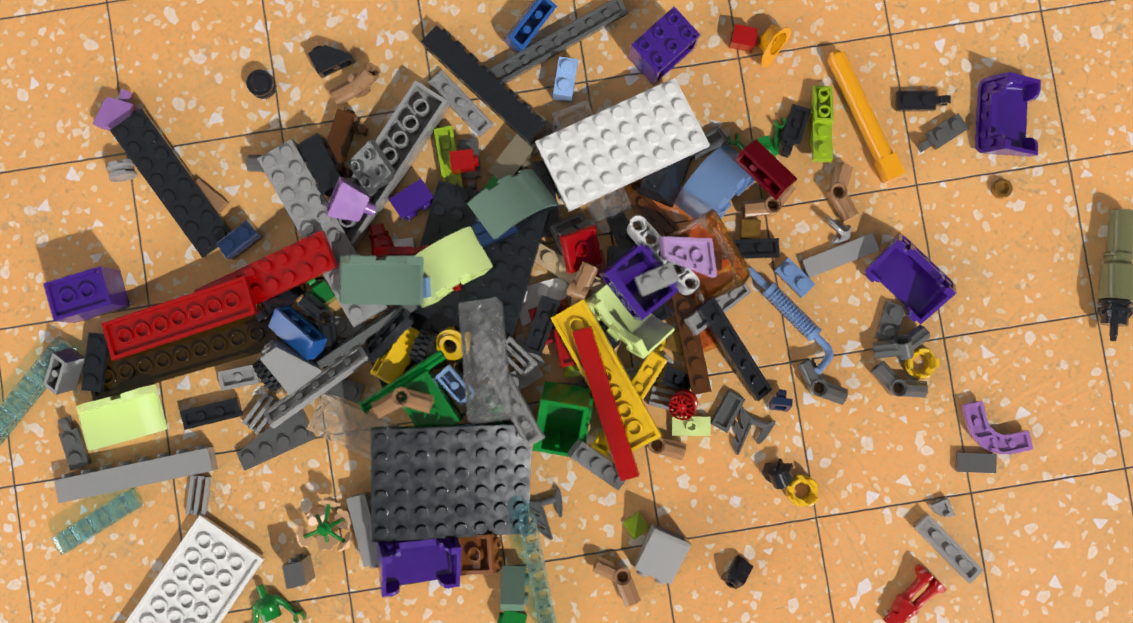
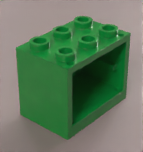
(443, 408)
(563, 417)

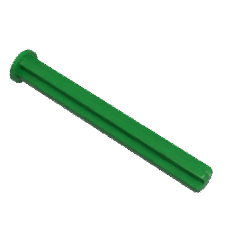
(419, 369)

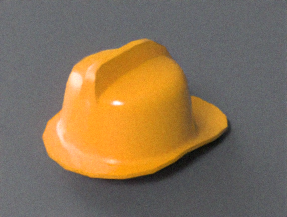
(772, 42)

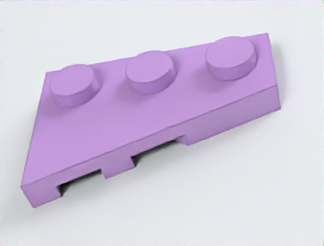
(690, 253)

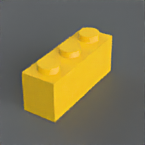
(396, 357)

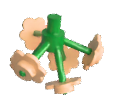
(327, 537)

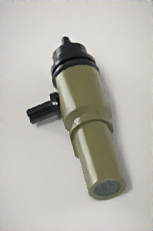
(1116, 273)

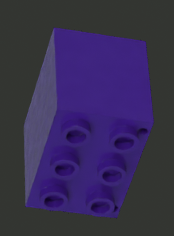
(663, 45)
(621, 281)
(86, 295)

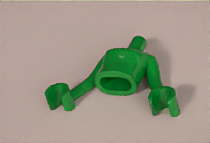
(765, 141)
(268, 607)

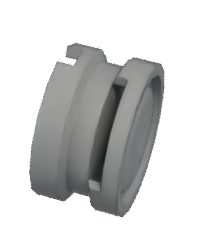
(121, 170)

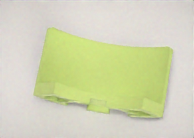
(453, 261)
(638, 335)
(122, 419)

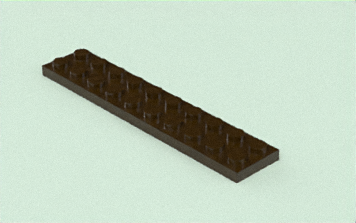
(187, 356)

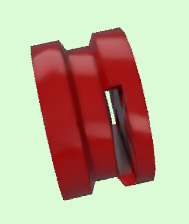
(684, 404)

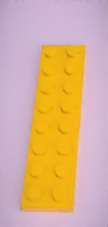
(634, 414)

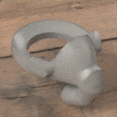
(844, 231)

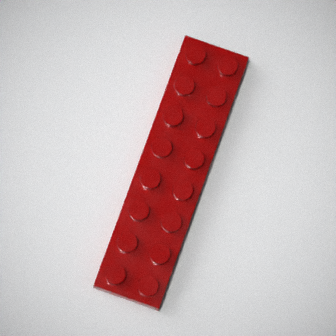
(285, 268)
(179, 318)

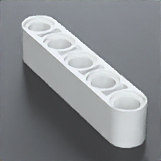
(648, 231)

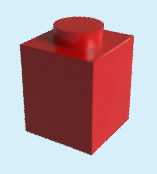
(744, 38)
(463, 161)

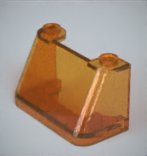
(730, 265)

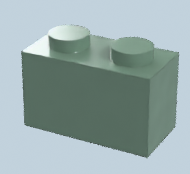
(513, 588)

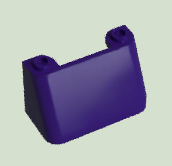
(1003, 115)
(911, 278)
(418, 562)

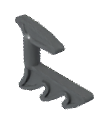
(746, 421)
(537, 506)

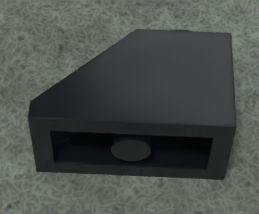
(329, 60)

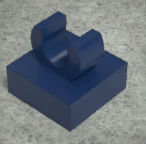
(780, 402)

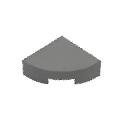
(942, 507)

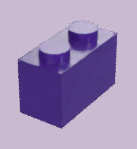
(412, 200)

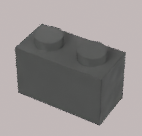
(64, 371)
(298, 570)

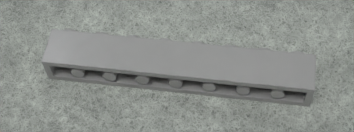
(135, 474)

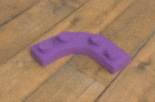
(987, 438)

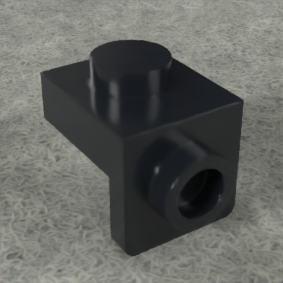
(737, 573)

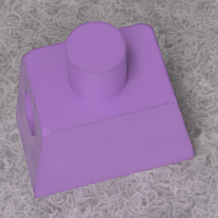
(115, 111)
(349, 201)

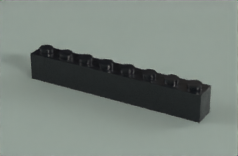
(483, 85)

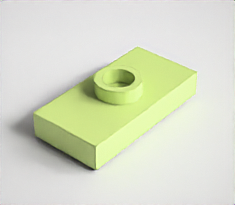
(692, 427)

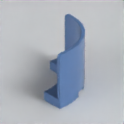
(714, 184)

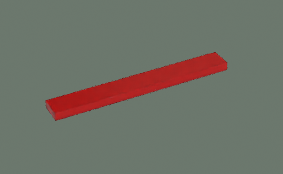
(606, 403)

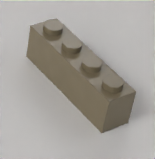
(517, 155)

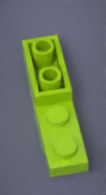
(821, 123)

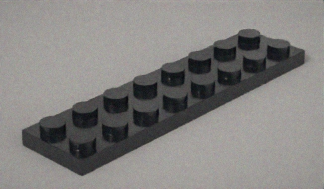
(171, 181)

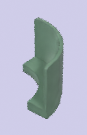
(511, 201)
(381, 281)

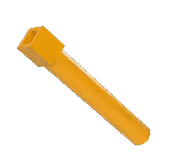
(886, 162)

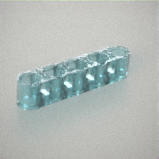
(97, 521)

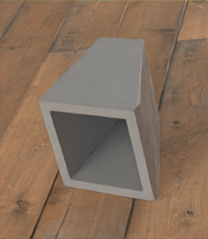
(288, 365)
(661, 554)

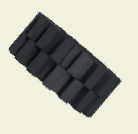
(424, 345)
(266, 376)

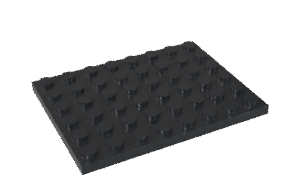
(511, 261)
(448, 481)

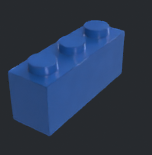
(529, 24)
(297, 332)

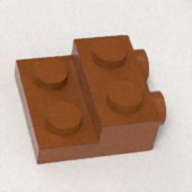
(480, 554)

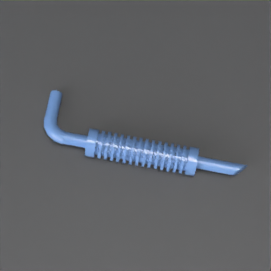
(795, 316)

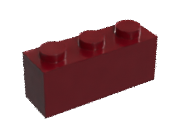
(766, 169)

